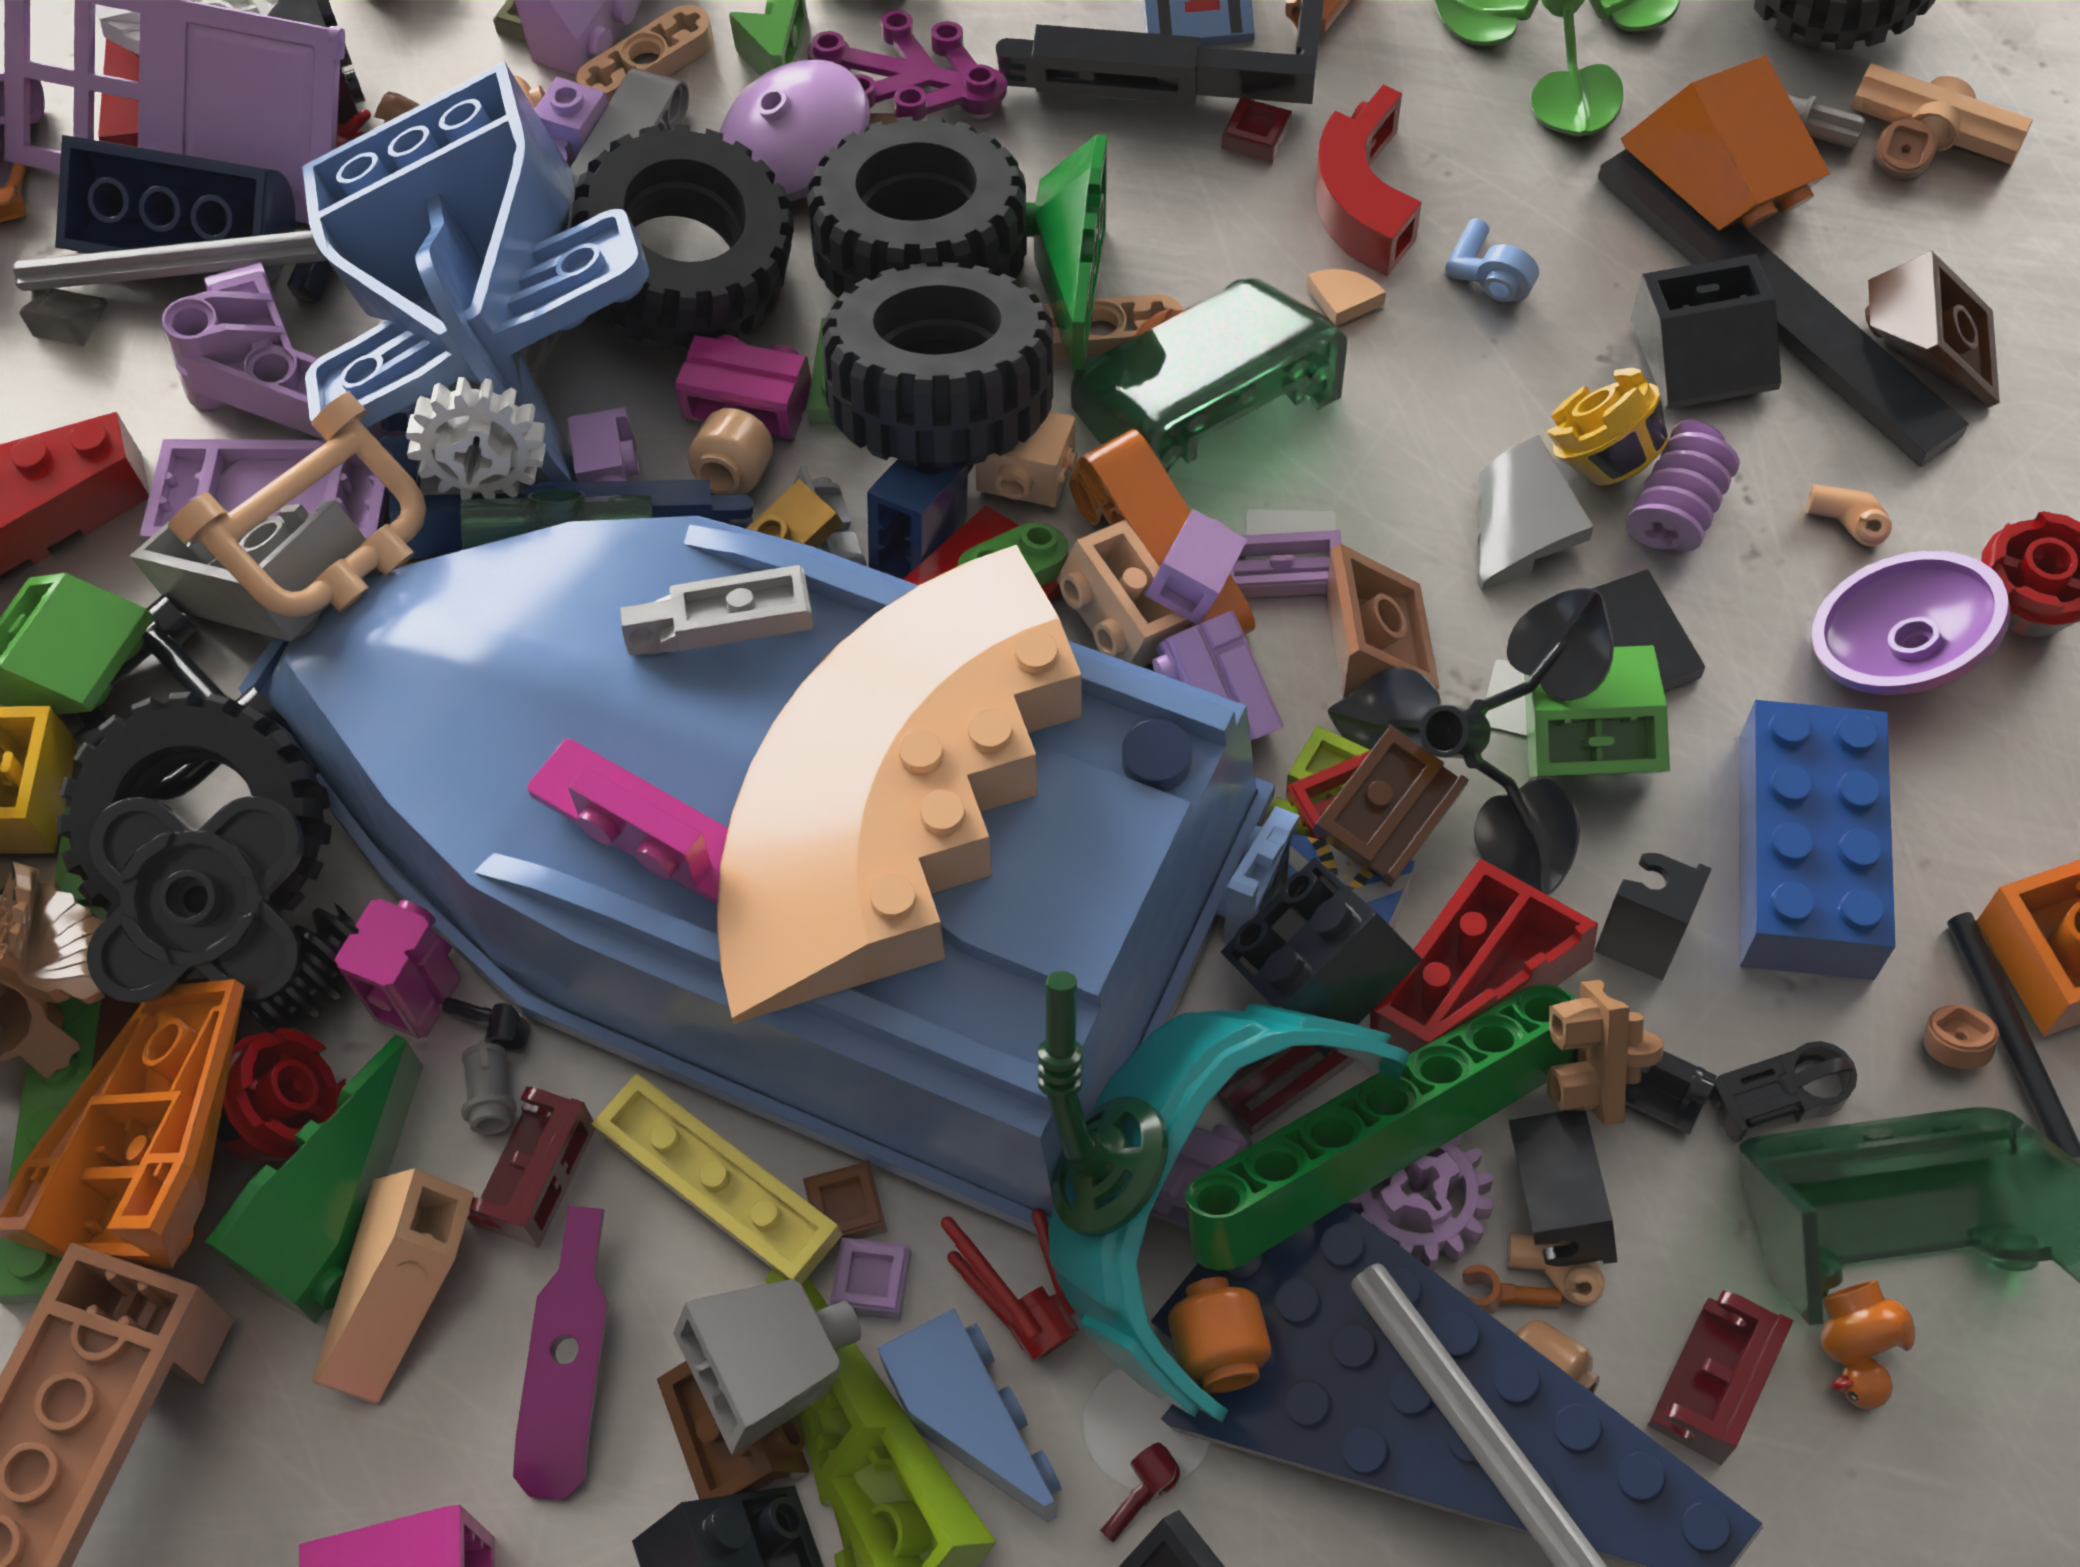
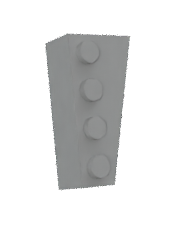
(287, 547)

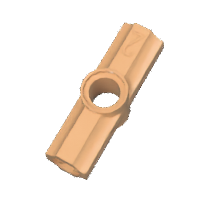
(1947, 108)

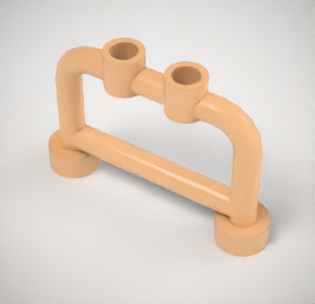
(340, 583)

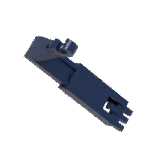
(443, 516)

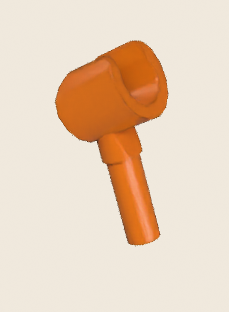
(11, 200)
(1508, 1293)

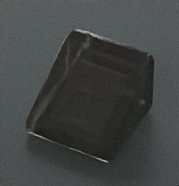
(63, 316)

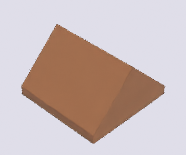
(1375, 620)

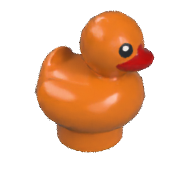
(1861, 1327)

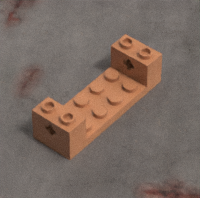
(83, 1391)

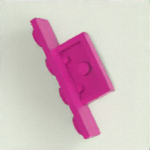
(633, 816)

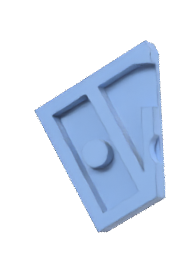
(1258, 872)

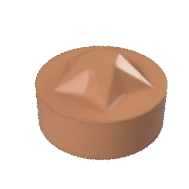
(1906, 149)
(1960, 1037)

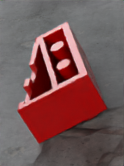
(66, 484)
(1480, 951)

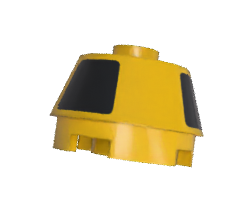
(1611, 430)

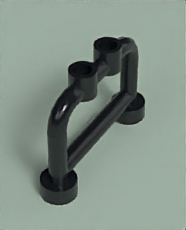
(163, 640)

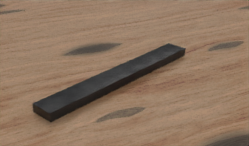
(1805, 318)

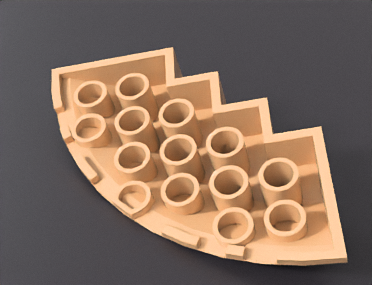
(882, 782)

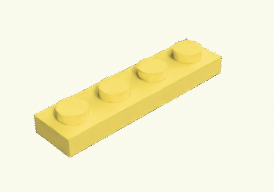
(717, 1179)

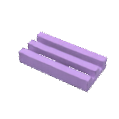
(1283, 573)

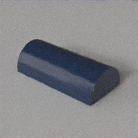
(152, 198)

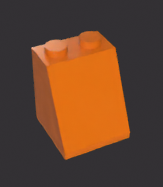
(1731, 146)

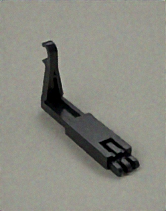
(1160, 64)

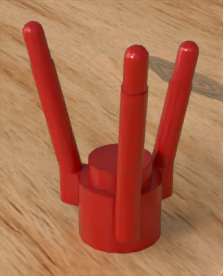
(1036, 1320)

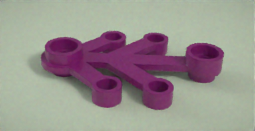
(972, 86)

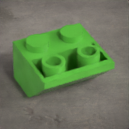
(66, 643)
(1607, 732)

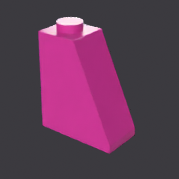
(426, 1539)

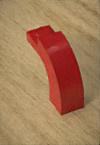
(1354, 205)

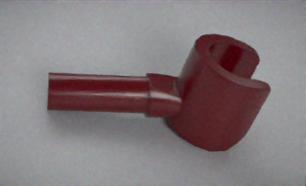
(1158, 1476)

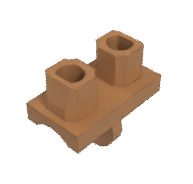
(1609, 1053)

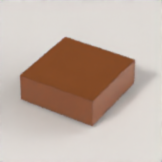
(848, 1199)

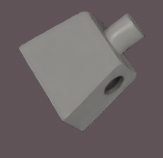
(762, 1355)

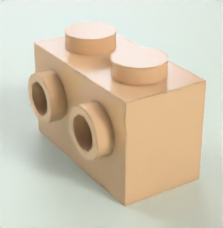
(1108, 585)

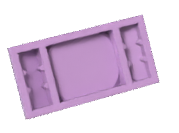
(241, 467)

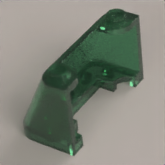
(1211, 369)

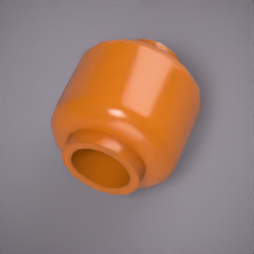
(1219, 1335)

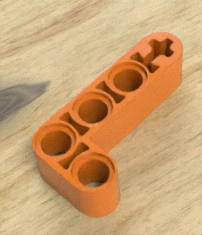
(1130, 484)

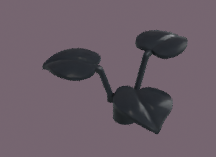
(1562, 647)

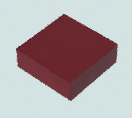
(1256, 129)

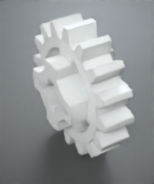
(444, 434)

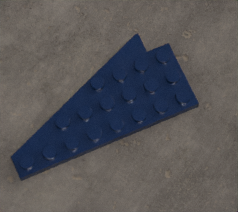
(1355, 1411)

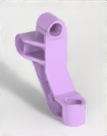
(238, 352)

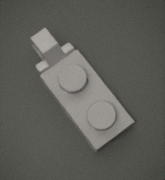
(720, 612)

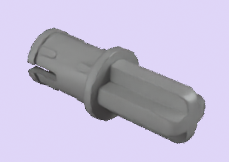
(1829, 123)

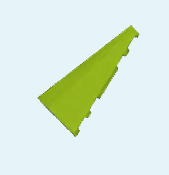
(881, 1475)

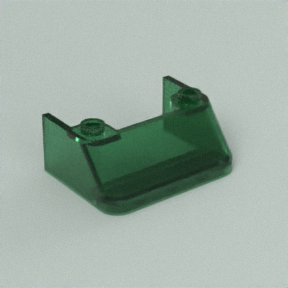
(1907, 1191)

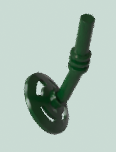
(1093, 1146)

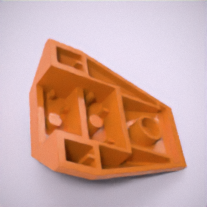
(136, 1139)

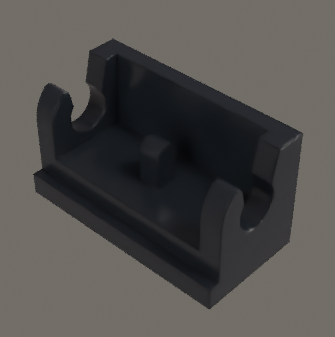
(1649, 923)
(1564, 1188)

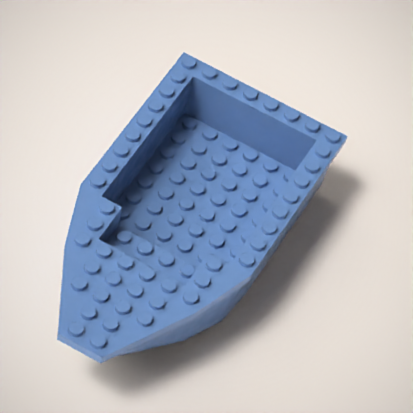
(479, 662)

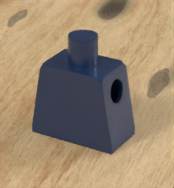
(914, 514)

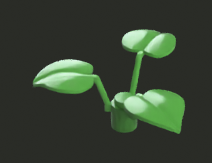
(1562, 100)

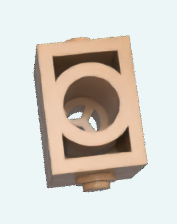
(1034, 468)

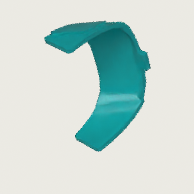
(1178, 1075)

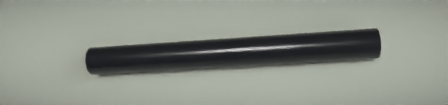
(2014, 1034)

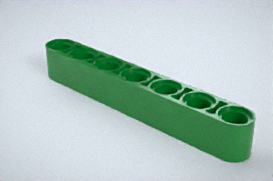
(1372, 1131)

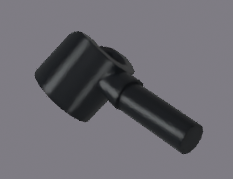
(503, 1022)

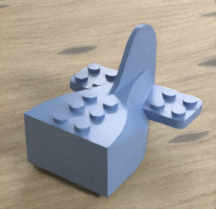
(464, 249)

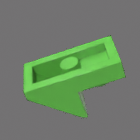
(771, 37)

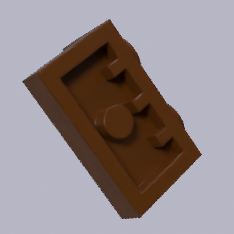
(706, 1452)

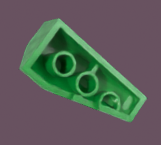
(1070, 240)
(299, 1223)

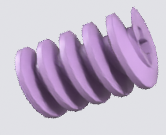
(1683, 488)

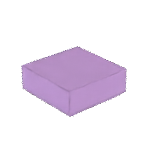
(872, 1277)

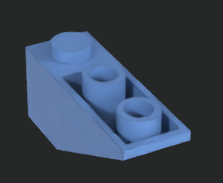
(956, 1406)

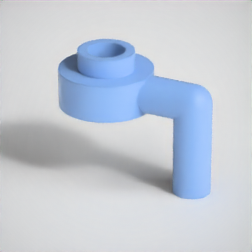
(1503, 272)

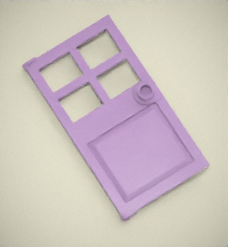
(206, 88)

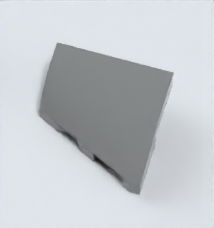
(1525, 513)

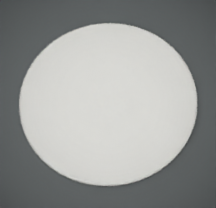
(1124, 1421)

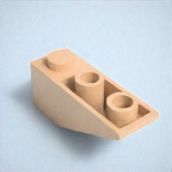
(391, 1279)

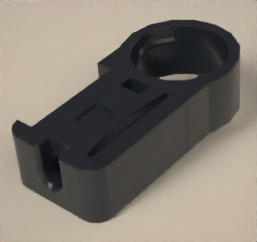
(1774, 1091)

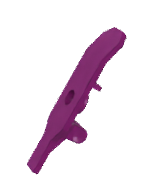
(557, 1396)

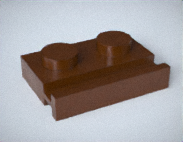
(1390, 805)

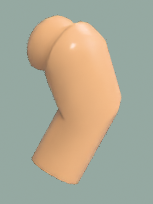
(1855, 510)
(1578, 1283)

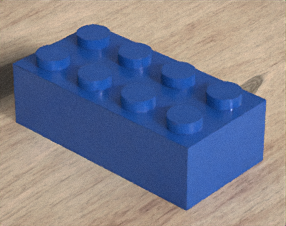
(1815, 840)

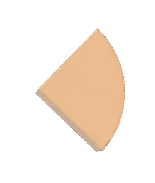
(1344, 293)

